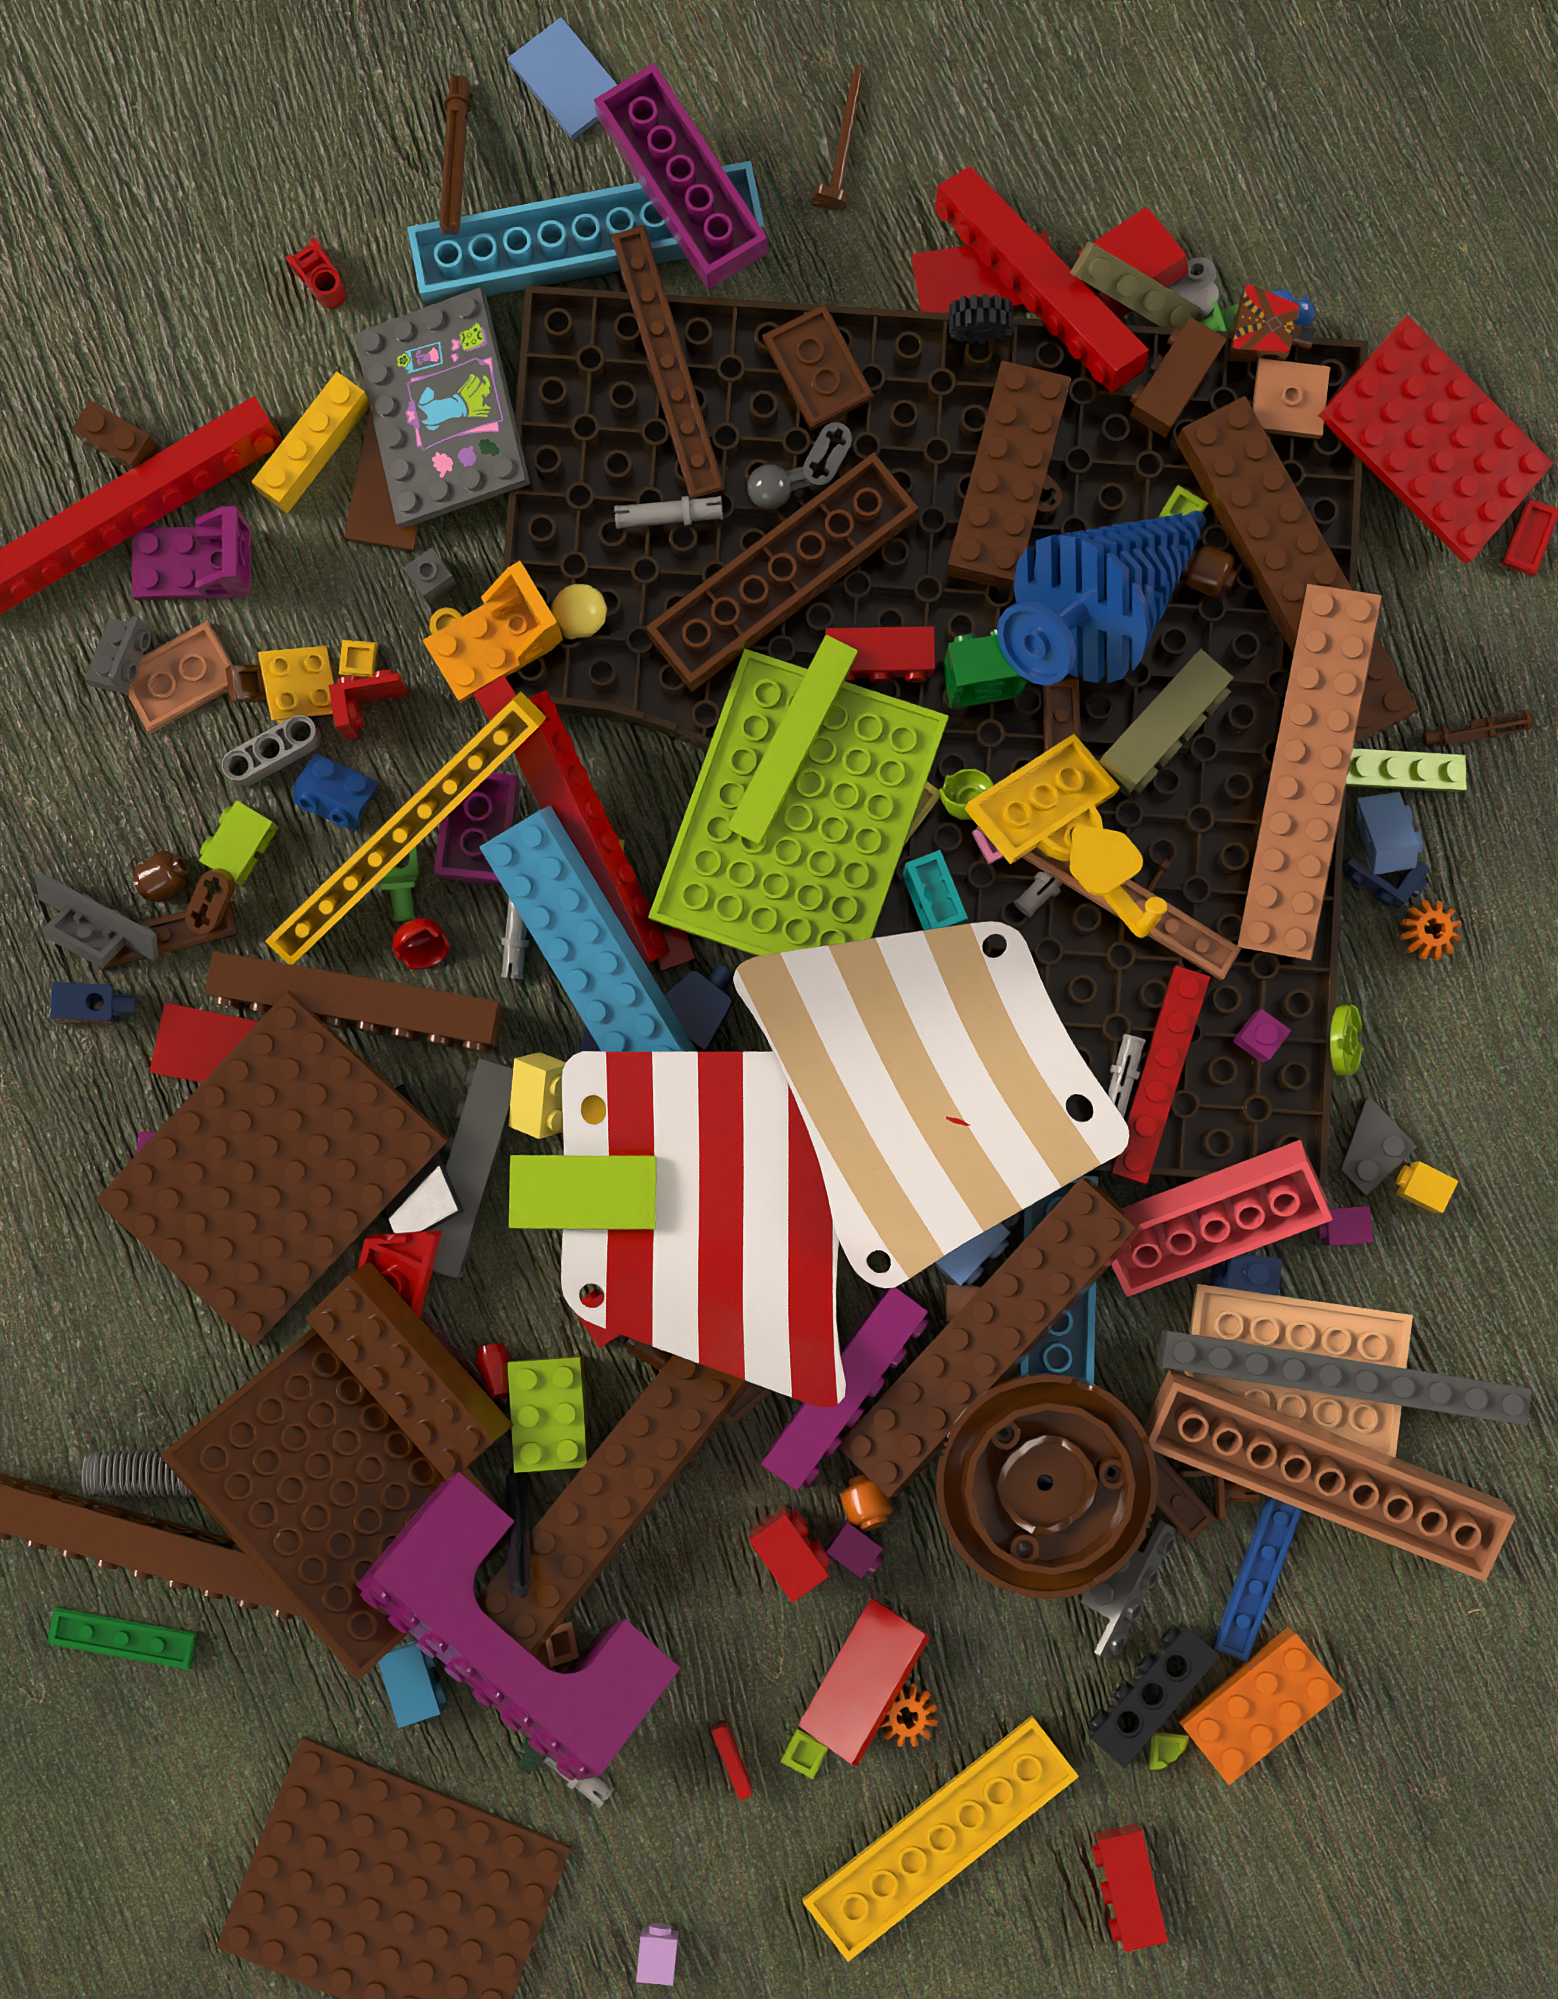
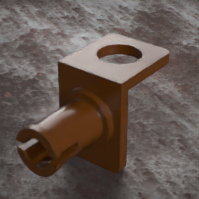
(1223, 1491)

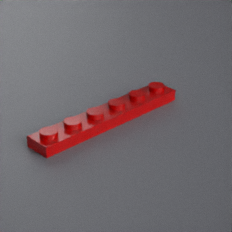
(1161, 1073)

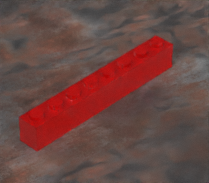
(1041, 279)
(564, 784)

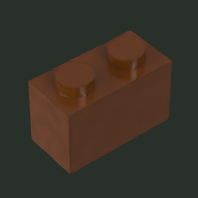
(114, 436)

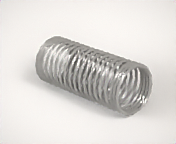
(94, 1470)

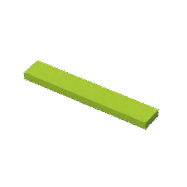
(792, 740)

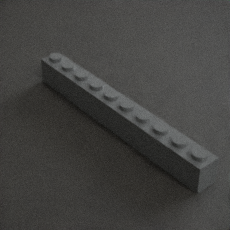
(1344, 1377)

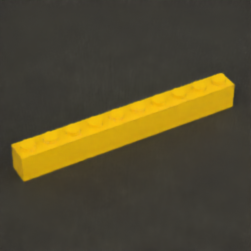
(406, 828)

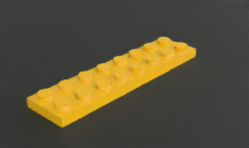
(939, 1838)

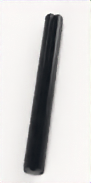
(518, 1534)

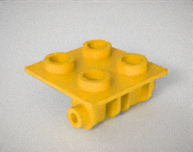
(297, 682)

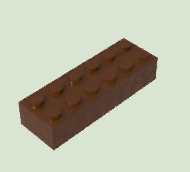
(1008, 475)
(408, 1371)

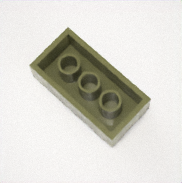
(1171, 715)

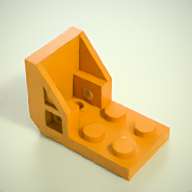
(497, 636)

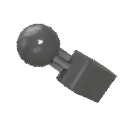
(772, 486)

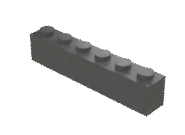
(473, 1159)

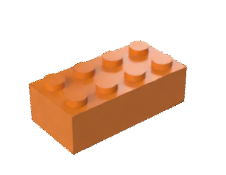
(1259, 1705)

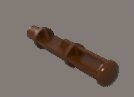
(1478, 729)

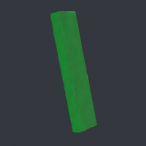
(122, 1637)

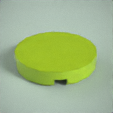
(1344, 1042)

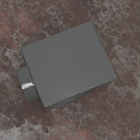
(430, 576)

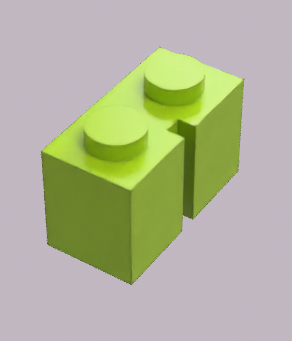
(237, 841)

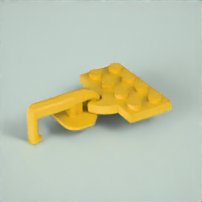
(1054, 809)

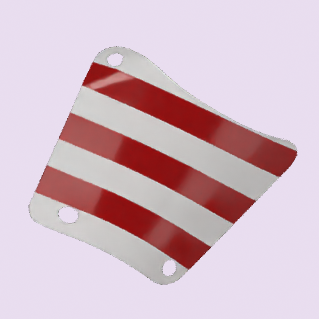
(742, 1218)

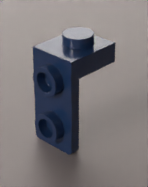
(1409, 885)

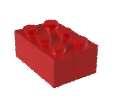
(789, 1552)

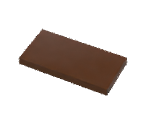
(371, 510)

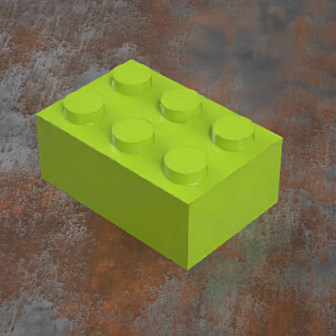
(548, 1413)

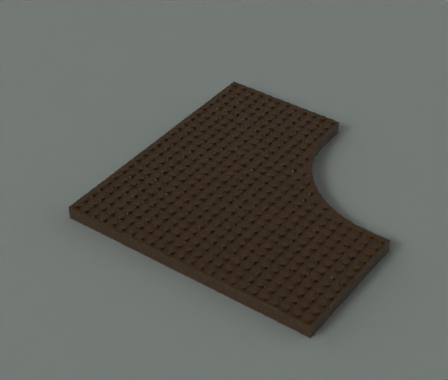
(602, 441)

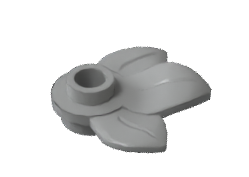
(1201, 288)

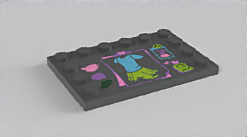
(441, 408)

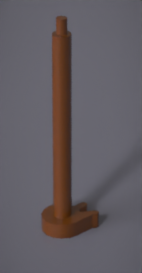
(833, 196)

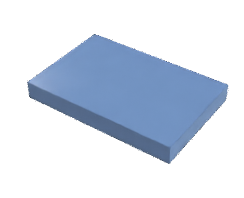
(562, 76)

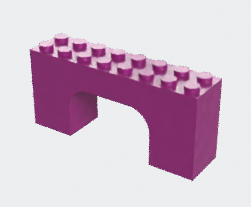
(429, 1592)

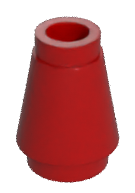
(493, 1368)

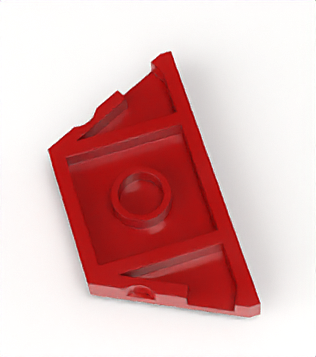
(404, 1262)

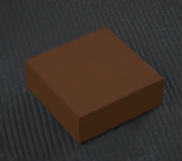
(245, 683)

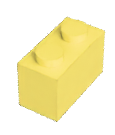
(537, 1095)

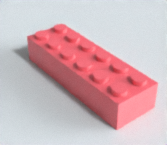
(1221, 1217)

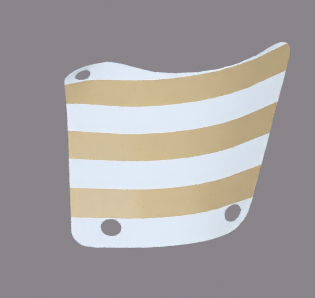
(919, 1030)

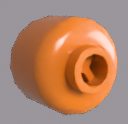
(865, 1504)

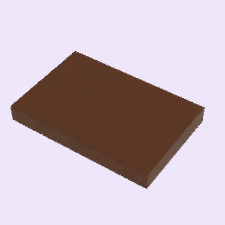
(818, 367)

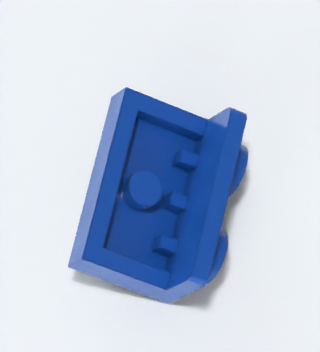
(334, 792)

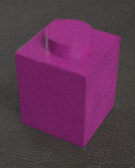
(1262, 1035)
(1347, 1227)
(855, 1550)

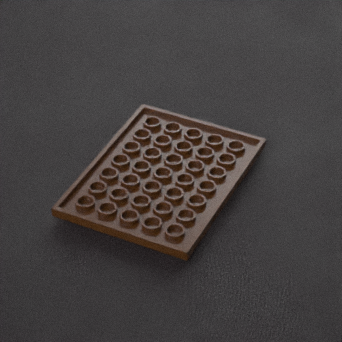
(271, 1168)
(312, 1490)
(390, 1886)

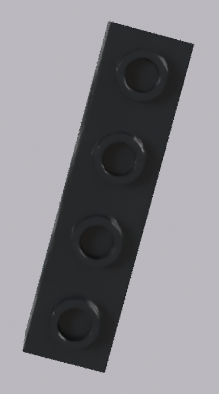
(1125, 1743)

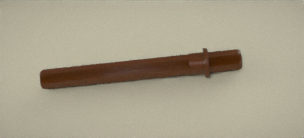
(457, 107)

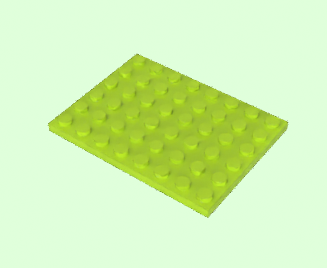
(833, 837)

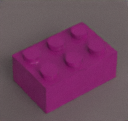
(476, 820)

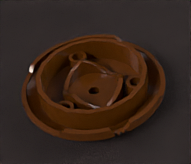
(1079, 1526)

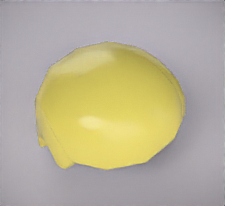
(579, 611)

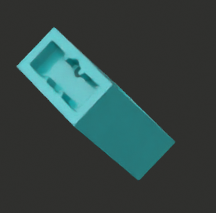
(934, 889)

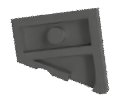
(1374, 1148)

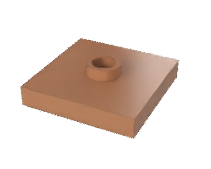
(1290, 397)

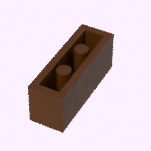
(1176, 376)

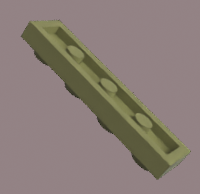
(1132, 288)

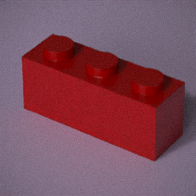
(889, 652)
(1129, 1888)

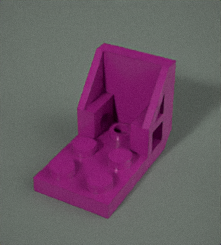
(194, 561)

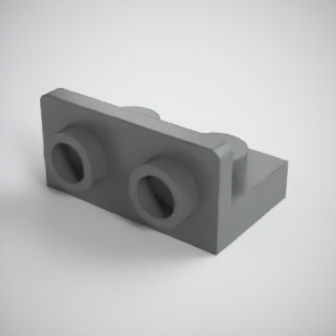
(118, 655)

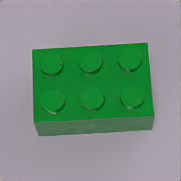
(979, 672)

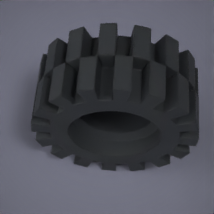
(981, 318)

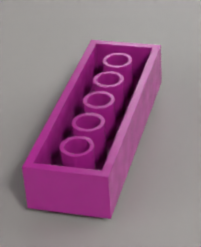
(681, 176)
(864, 1359)

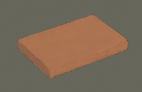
(179, 677)

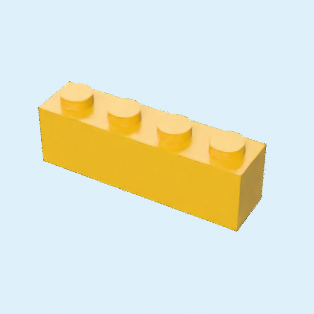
(311, 442)

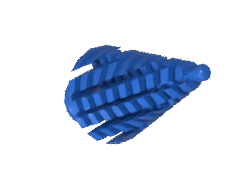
(1094, 597)

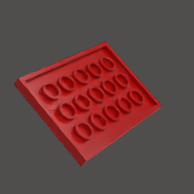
(1435, 439)

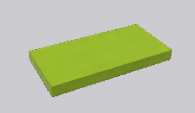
(582, 1192)

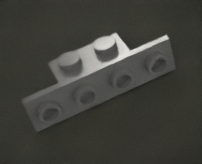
(90, 927)
(1123, 1592)

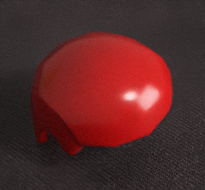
(421, 943)

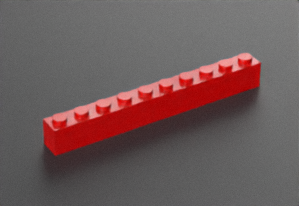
(134, 501)

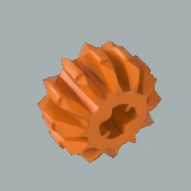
(1430, 943)
(910, 1729)

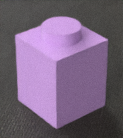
(657, 1954)

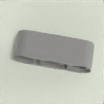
(253, 750)

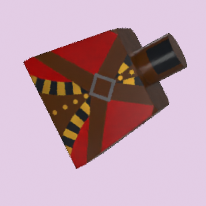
(1266, 327)

